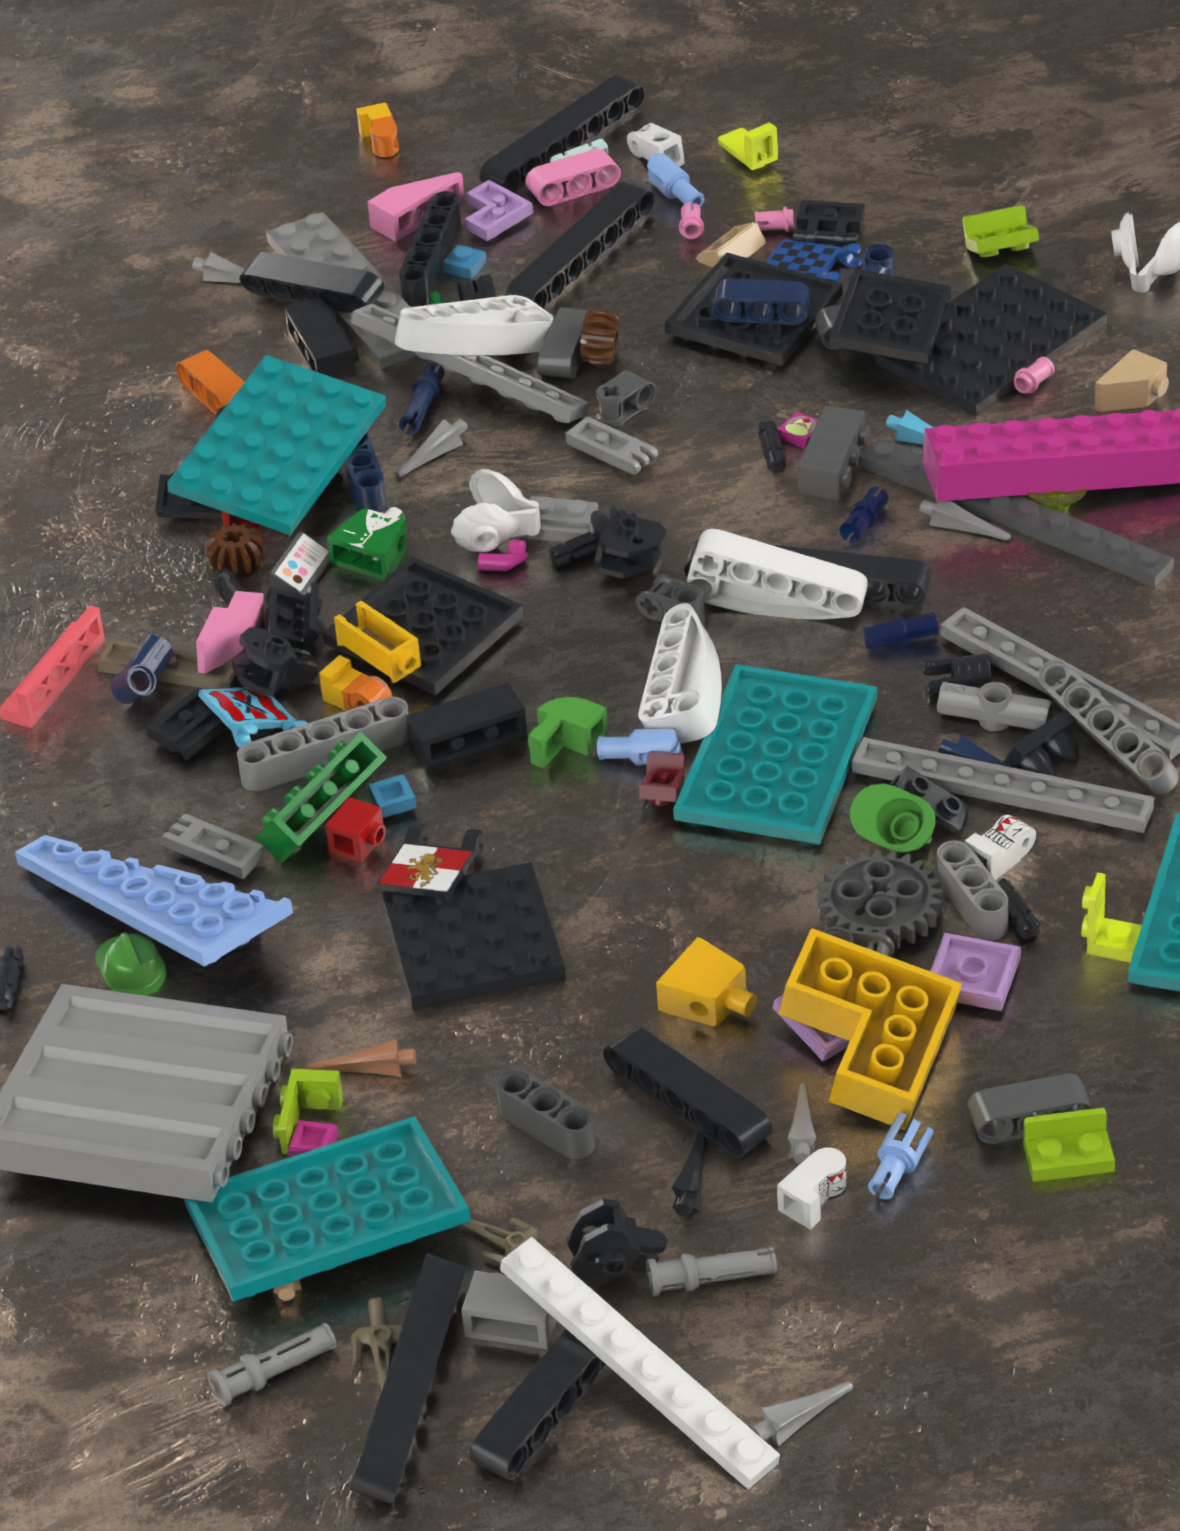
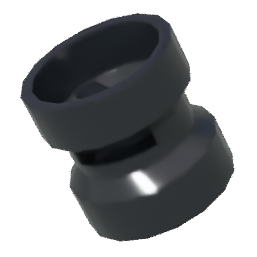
(476, 289)

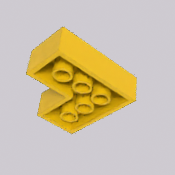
(884, 1009)

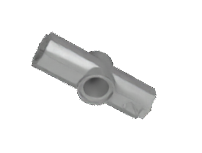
(994, 706)

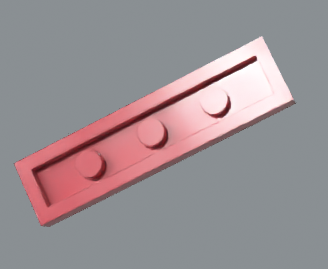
(55, 670)

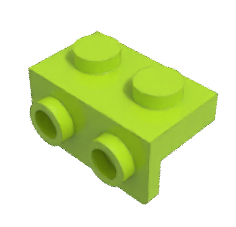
(998, 230)

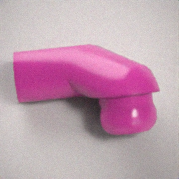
(506, 561)

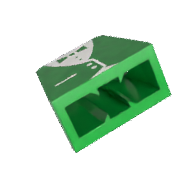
(370, 543)

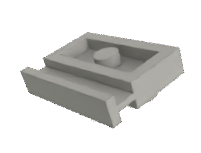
(563, 518)

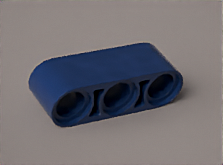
(761, 301)
(365, 477)

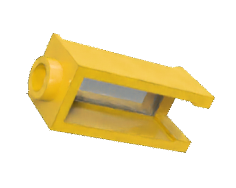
(379, 642)

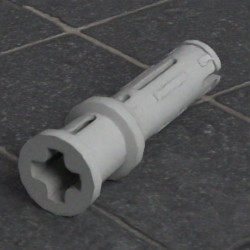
(692, 1271)
(254, 1370)

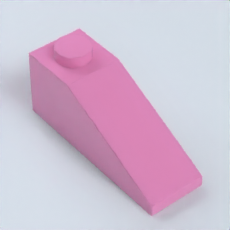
(403, 206)

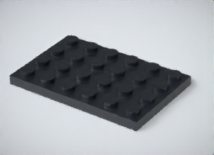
(993, 334)

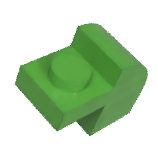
(568, 724)

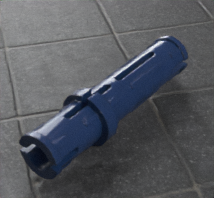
(424, 391)

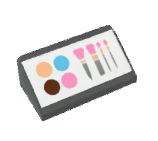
(300, 565)

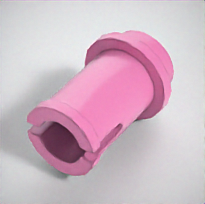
(775, 219)
(691, 224)
(1028, 379)

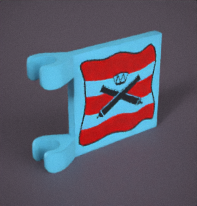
(247, 712)

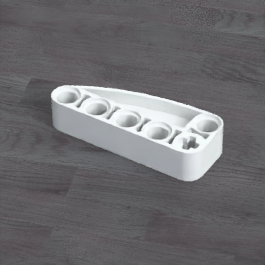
(475, 327)
(773, 580)
(683, 678)

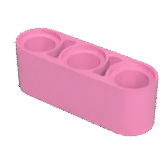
(573, 177)

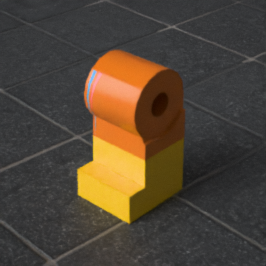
(378, 123)
(348, 687)

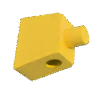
(704, 986)

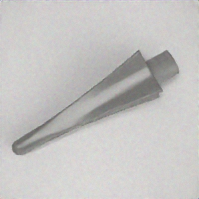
(217, 269)
(443, 439)
(951, 516)
(802, 1131)
(786, 1418)

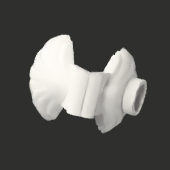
(1162, 264)
(497, 516)

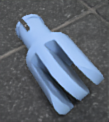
(672, 180)
(638, 745)
(897, 1156)

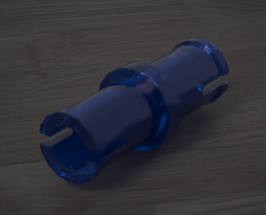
(864, 514)
(900, 630)

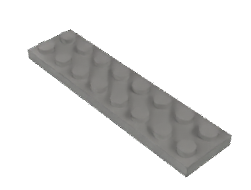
(321, 241)

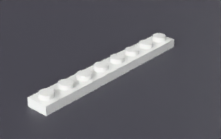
(640, 1363)

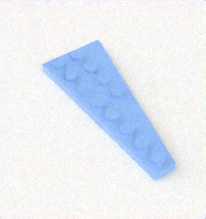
(160, 902)

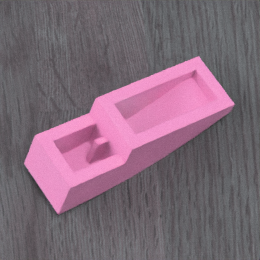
(223, 628)

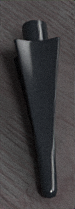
(688, 1183)

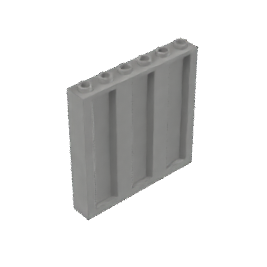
(138, 1091)

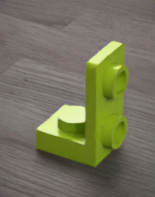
(309, 1091)

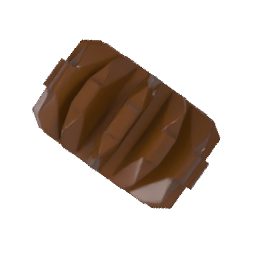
(599, 337)
(235, 548)

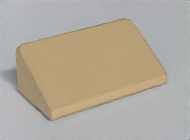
(740, 240)

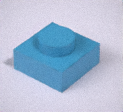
(464, 262)
(392, 795)

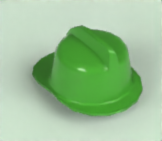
(892, 818)
(131, 964)

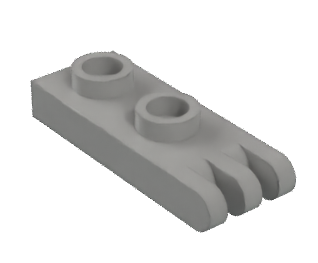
(611, 445)
(213, 846)

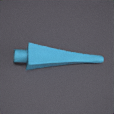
(909, 428)

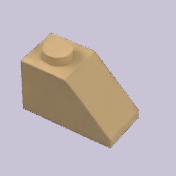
(1131, 383)

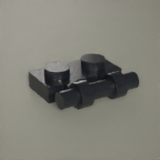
(829, 217)

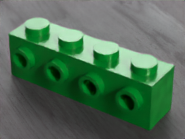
(320, 797)

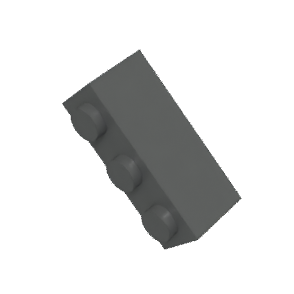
(832, 452)

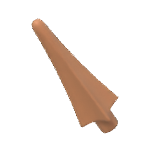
(380, 1059)

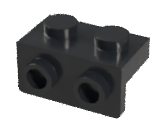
(294, 616)

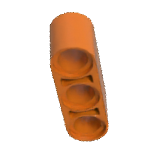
(208, 379)

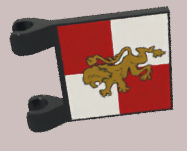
(429, 868)

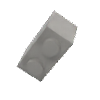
(504, 1313)

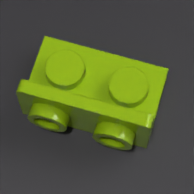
(1068, 1144)

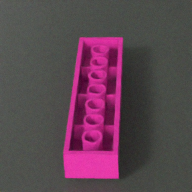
(1053, 455)

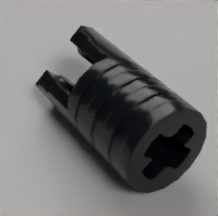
(964, 670)

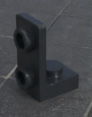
(948, 808)

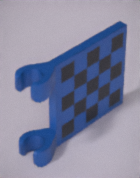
(814, 258)

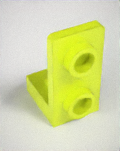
(752, 147)
(1106, 936)

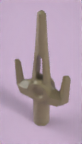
(511, 1239)
(377, 1335)

